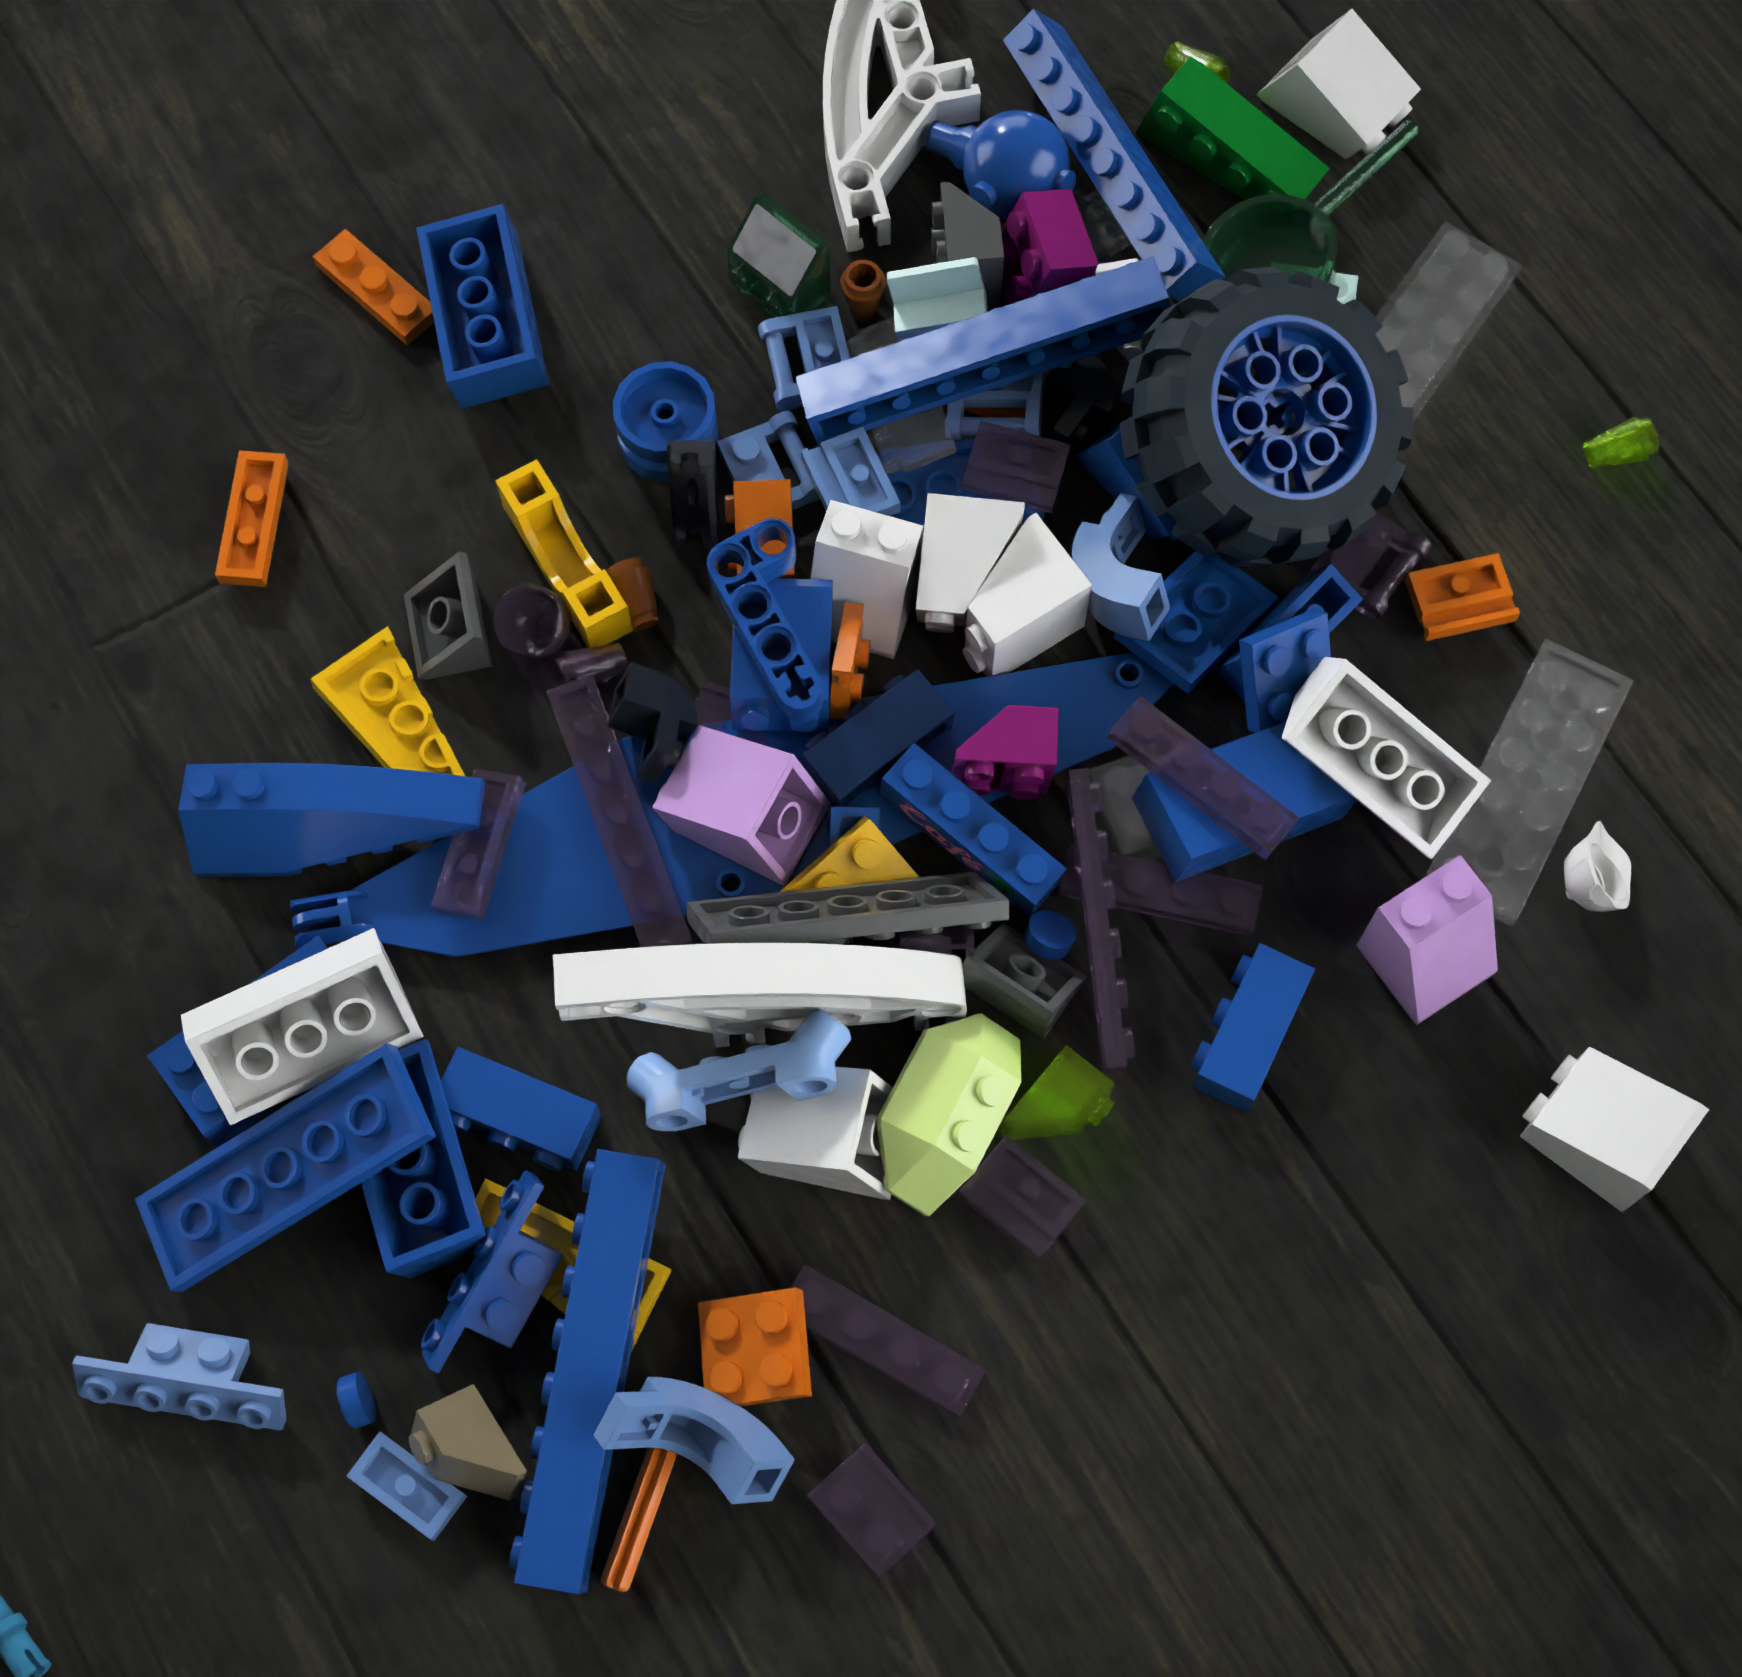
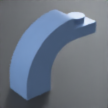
(1120, 596)
(703, 1427)

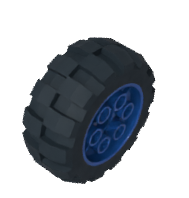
(1326, 370)

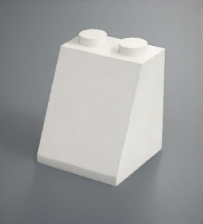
(1343, 88)
(959, 552)
(871, 564)
(1025, 603)
(1611, 1126)
(820, 1138)

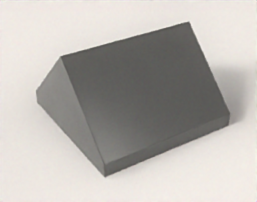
(447, 621)
(1019, 981)

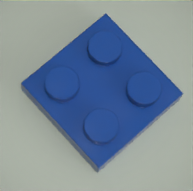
(1278, 665)

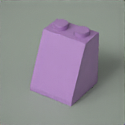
(743, 802)
(1433, 940)

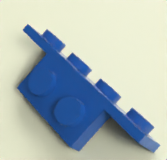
(500, 1282)

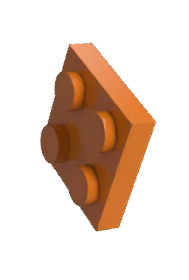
(756, 1347)

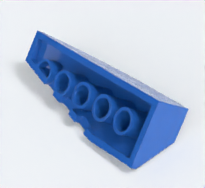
(306, 814)

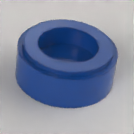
(1049, 935)
(356, 1400)

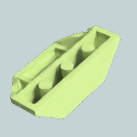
(946, 1109)

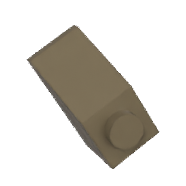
(466, 1445)

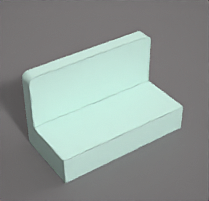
(936, 296)

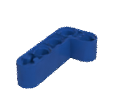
(772, 627)

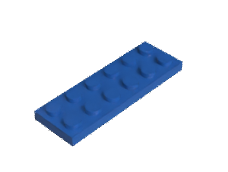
(284, 1167)

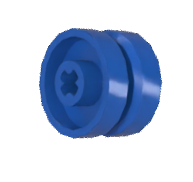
(661, 406)

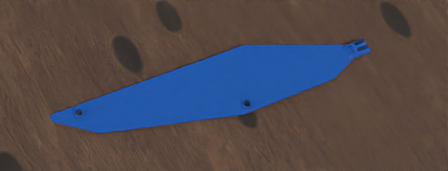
(560, 879)

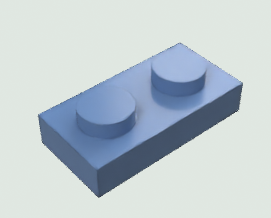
(406, 1486)

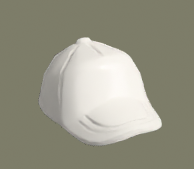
(1598, 873)

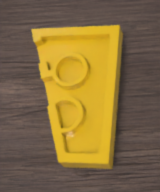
(855, 858)

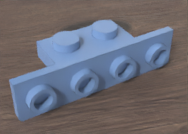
(183, 1375)

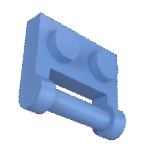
(819, 342)
(1018, 394)
(751, 459)

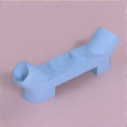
(800, 1067)

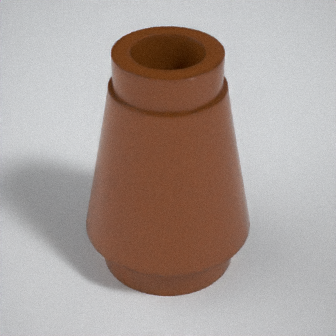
(863, 288)
(636, 588)

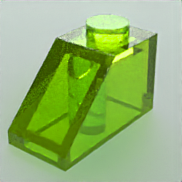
(1061, 1100)

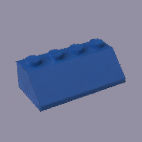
(425, 1200)

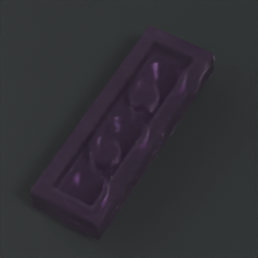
(478, 853)

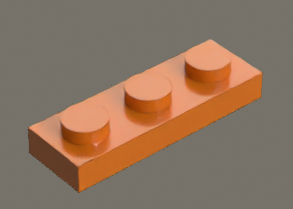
(375, 286)
(252, 519)

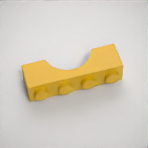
(556, 547)

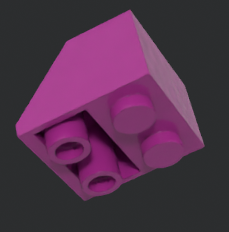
(1045, 245)
(1011, 753)

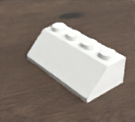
(1382, 755)
(299, 1026)

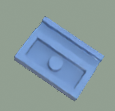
(851, 473)

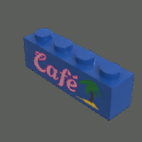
(971, 830)

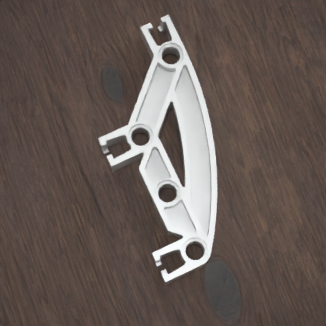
(879, 150)
(759, 986)

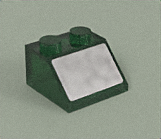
(779, 260)

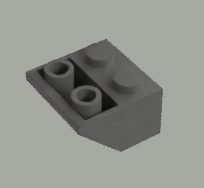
(965, 231)

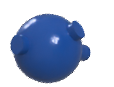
(1005, 157)

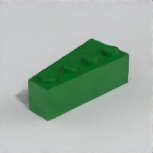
(1227, 137)

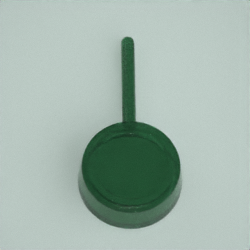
(1291, 230)

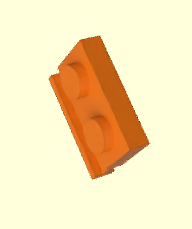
(1462, 597)
(850, 654)

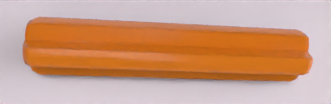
(638, 1519)

